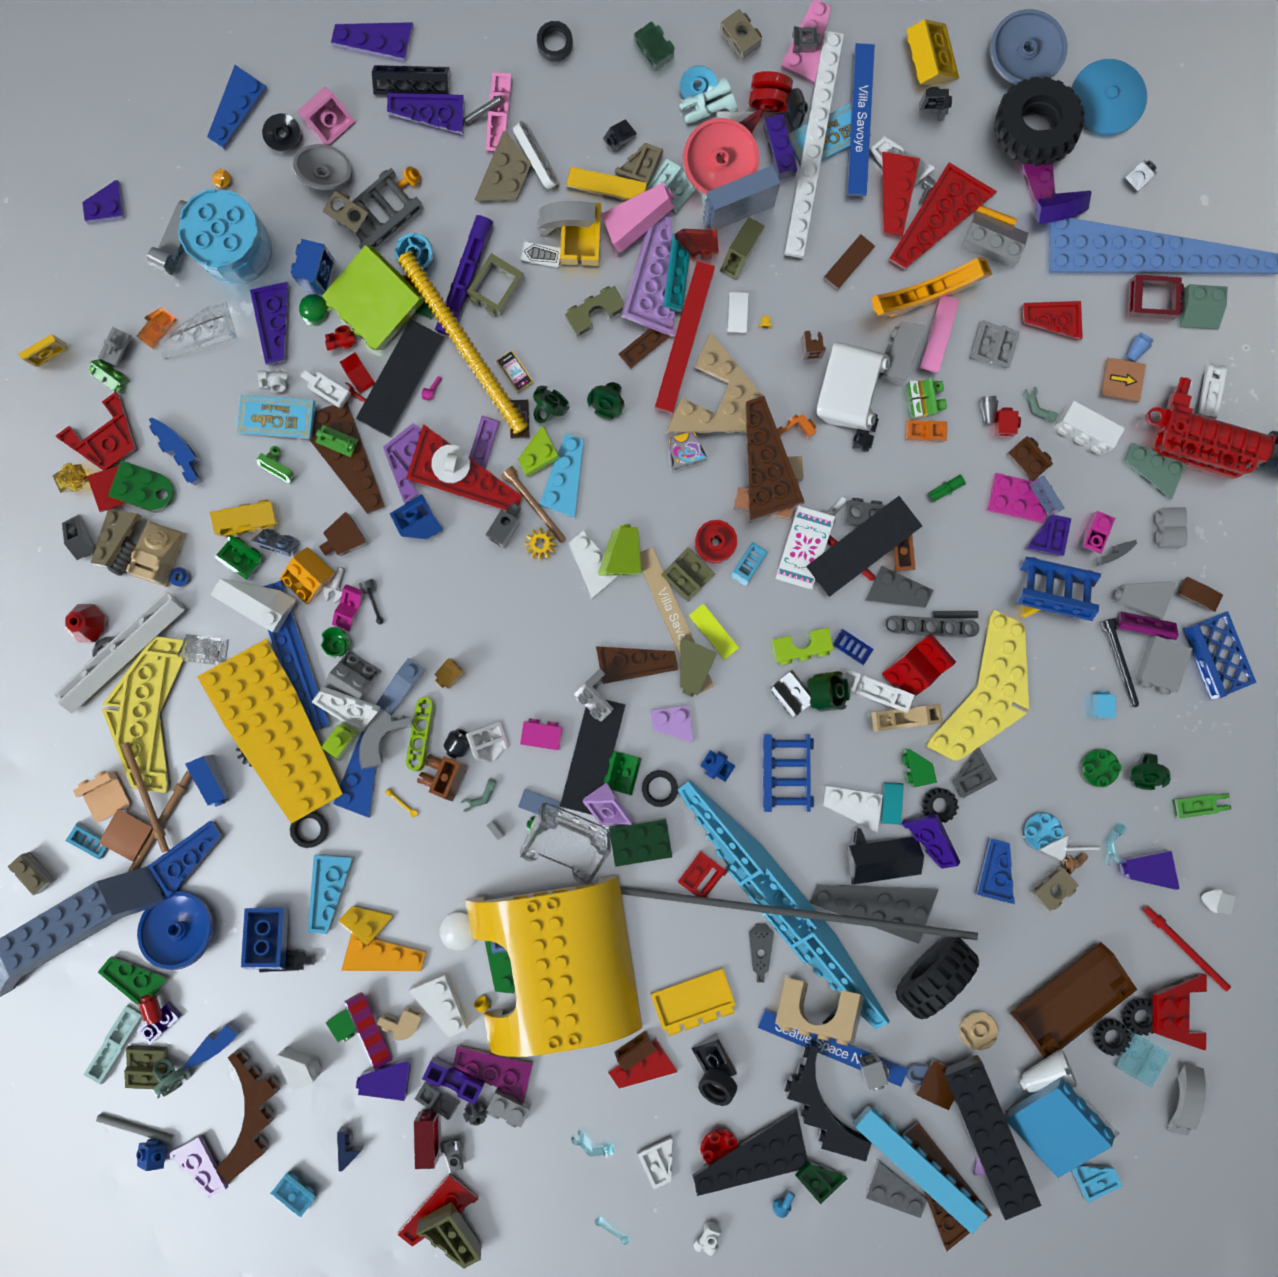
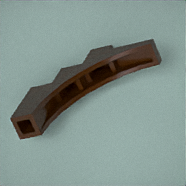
(256, 1117)

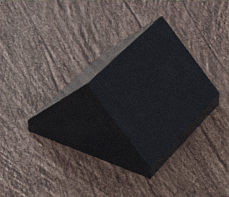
(713, 1055)

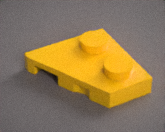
(364, 923)

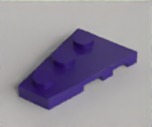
(933, 836)

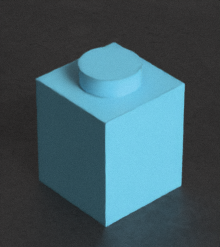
(1103, 705)

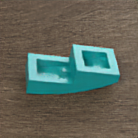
(892, 803)

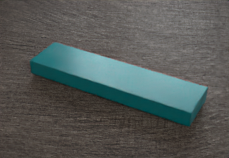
(676, 276)

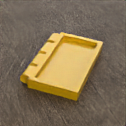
(693, 1000)

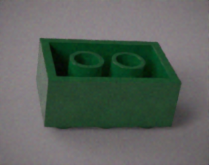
(640, 842)

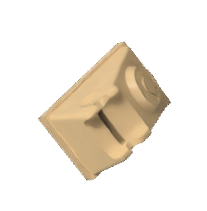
(156, 554)

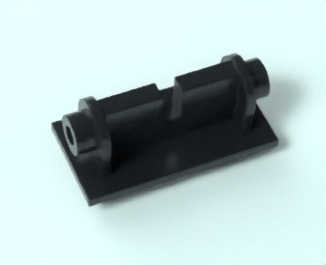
(863, 439)

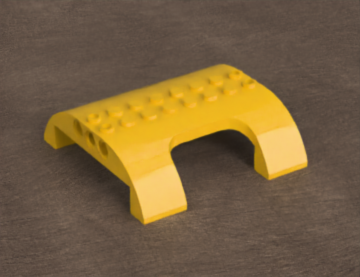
(566, 968)

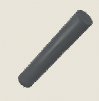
(483, 109)
(955, 614)

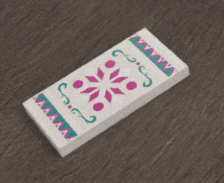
(804, 544)

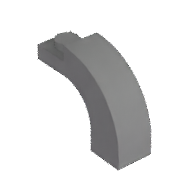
(565, 214)
(369, 745)
(1191, 1100)

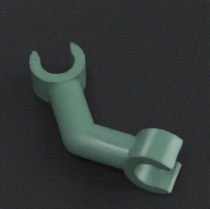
(1048, 415)
(484, 799)

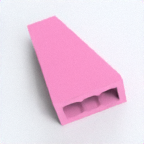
(637, 215)

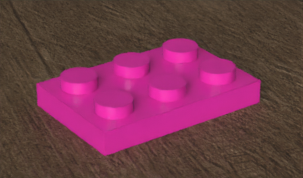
(1015, 498)

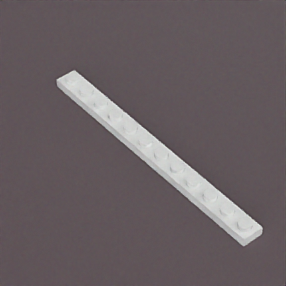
(814, 144)

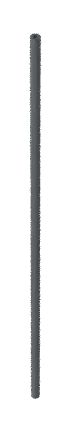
(800, 913)

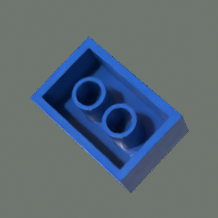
(312, 266)
(264, 939)

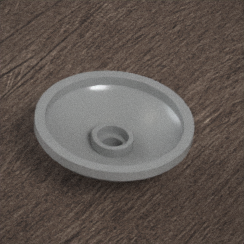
(322, 167)

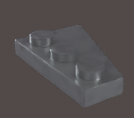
(894, 1192)

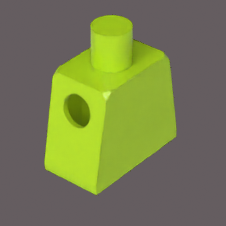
(340, 741)

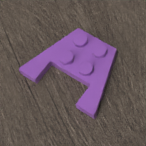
(399, 455)

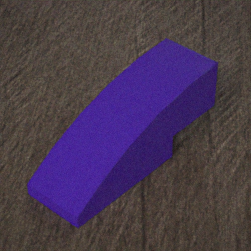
(1062, 206)

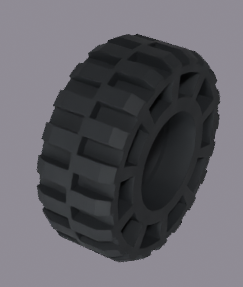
(1044, 97)
(937, 977)

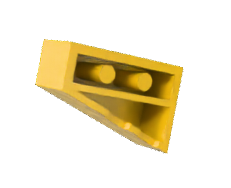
(244, 518)

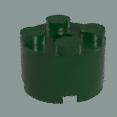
(829, 691)

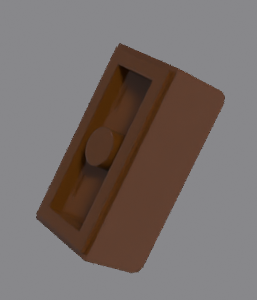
(635, 1051)

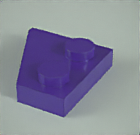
(104, 204)
(1052, 536)

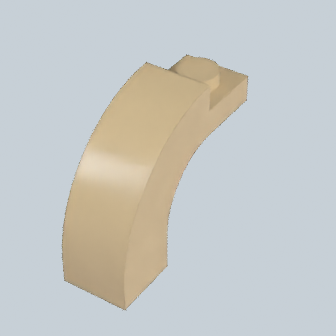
(916, 716)

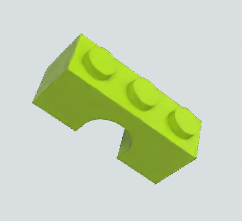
(819, 643)

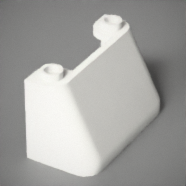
(851, 386)

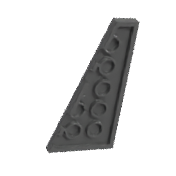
(879, 903)

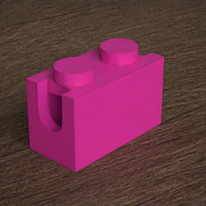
(541, 735)

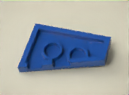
(996, 873)

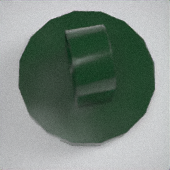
(606, 400)
(552, 402)
(1150, 773)

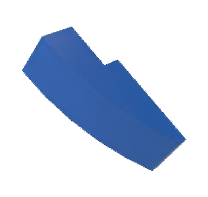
(213, 1045)

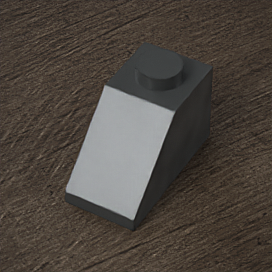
(77, 538)

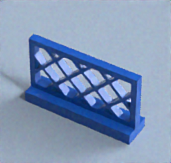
(1207, 664)

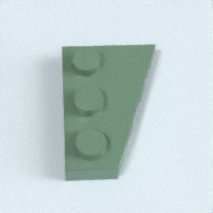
(1159, 470)

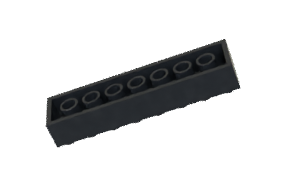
(991, 1137)

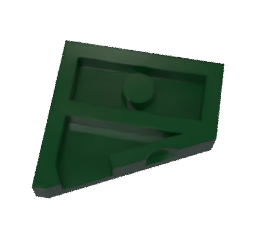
(820, 1180)

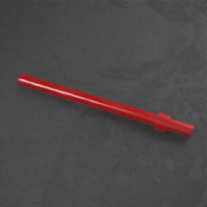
(1160, 922)

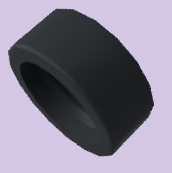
(554, 26)
(674, 788)
(313, 843)
(722, 1080)

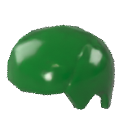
(313, 309)
(335, 642)

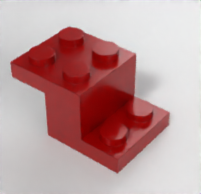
(919, 666)

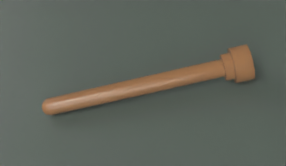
(511, 476)

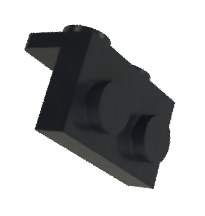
(936, 99)

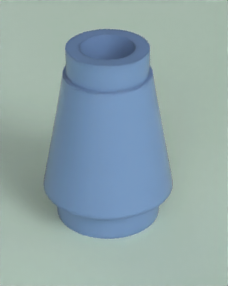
(1139, 346)

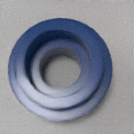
(184, 577)

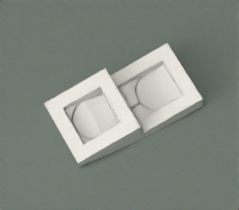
(738, 312)

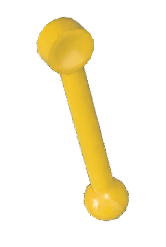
(413, 813)

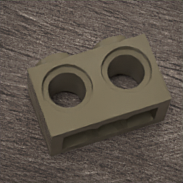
(343, 215)

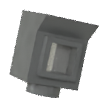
(805, 39)

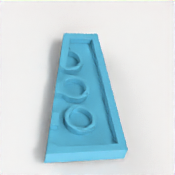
(563, 482)
(326, 888)

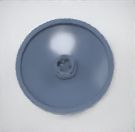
(1028, 46)

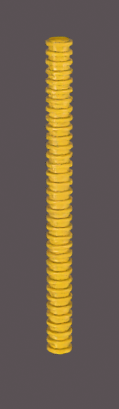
(462, 342)

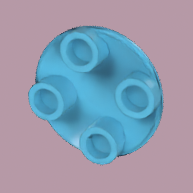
(1042, 830)

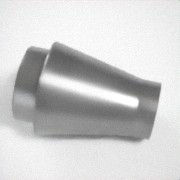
(989, 408)

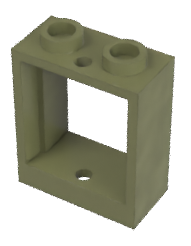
(505, 268)

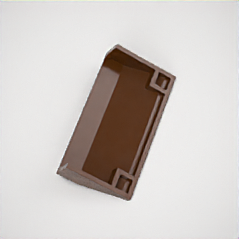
(1074, 1000)

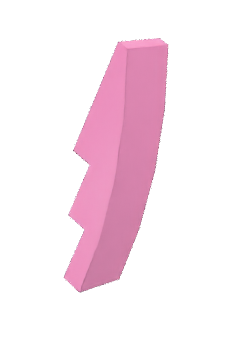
(499, 115)
(939, 334)

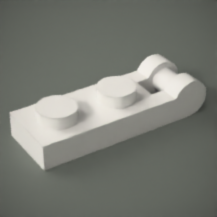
(1212, 391)

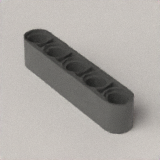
(940, 626)

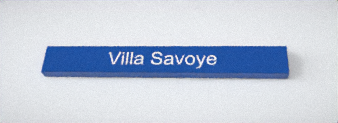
(860, 119)

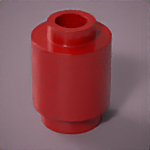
(150, 1009)

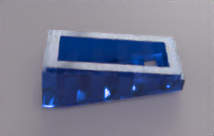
(838, 639)

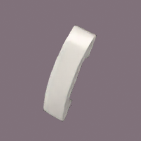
(878, 691)

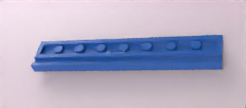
(295, 662)

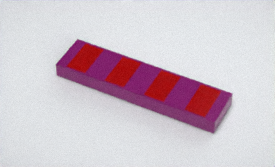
(368, 1030)

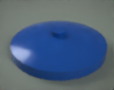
(175, 931)

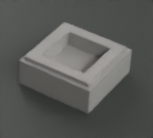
(495, 829)

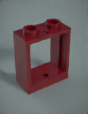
(1136, 297)
(426, 1139)

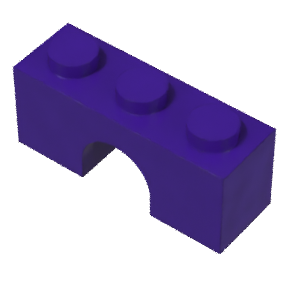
(782, 151)
(443, 1074)

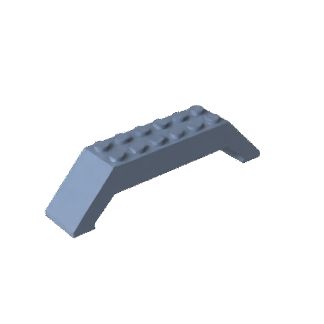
(74, 922)

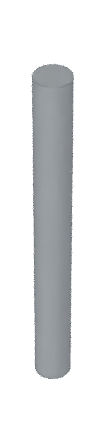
(134, 1128)

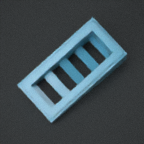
(736, 574)
(77, 843)

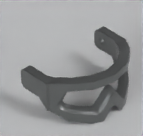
(100, 642)

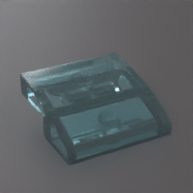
(1143, 1060)

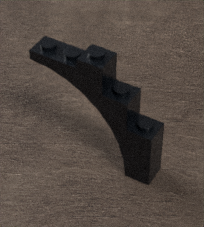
(835, 1134)

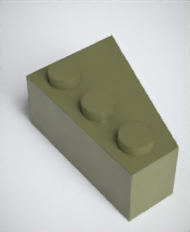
(451, 1234)

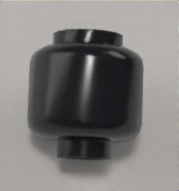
(456, 743)

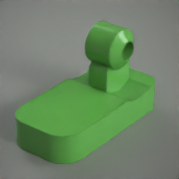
(271, 465)

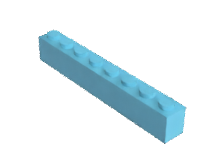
(920, 1169)

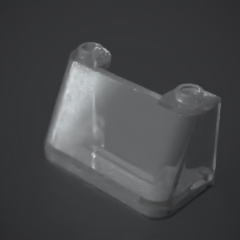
(568, 841)

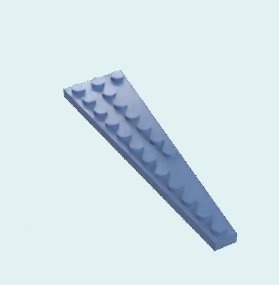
(1107, 248)

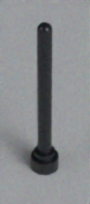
(1110, 627)

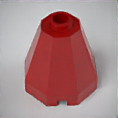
(86, 623)

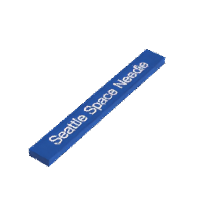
(841, 1053)

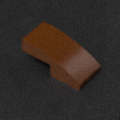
(1201, 594)

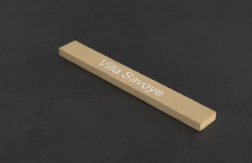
(667, 603)

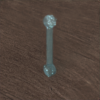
(625, 1240)

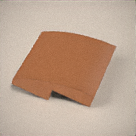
(125, 835)

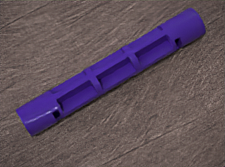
(468, 264)

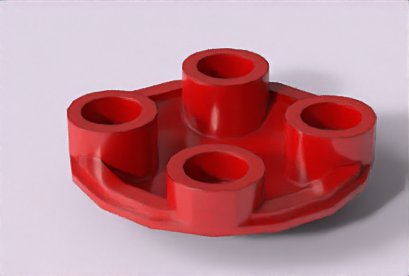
(716, 1144)

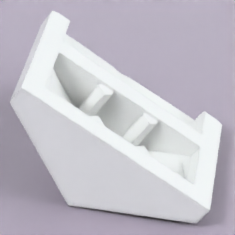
(488, 742)

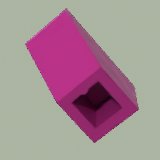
(1097, 531)

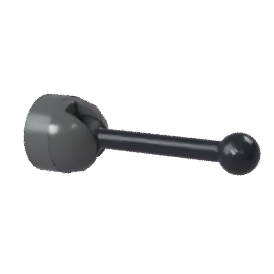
(368, 587)

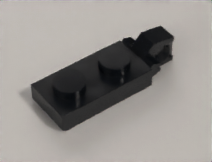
(294, 962)

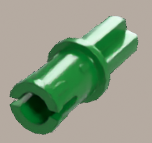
(946, 488)

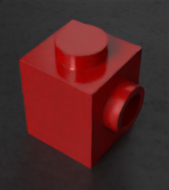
(1007, 422)

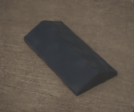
(885, 860)

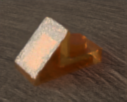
(156, 327)

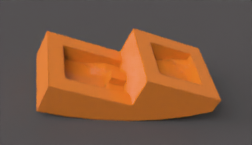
(926, 430)

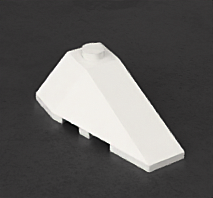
(260, 604)

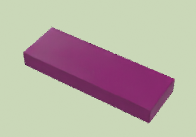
(1148, 625)

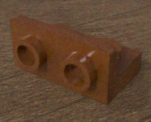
(1030, 458)

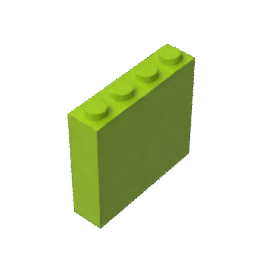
(373, 298)

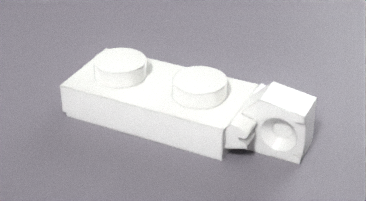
(326, 388)

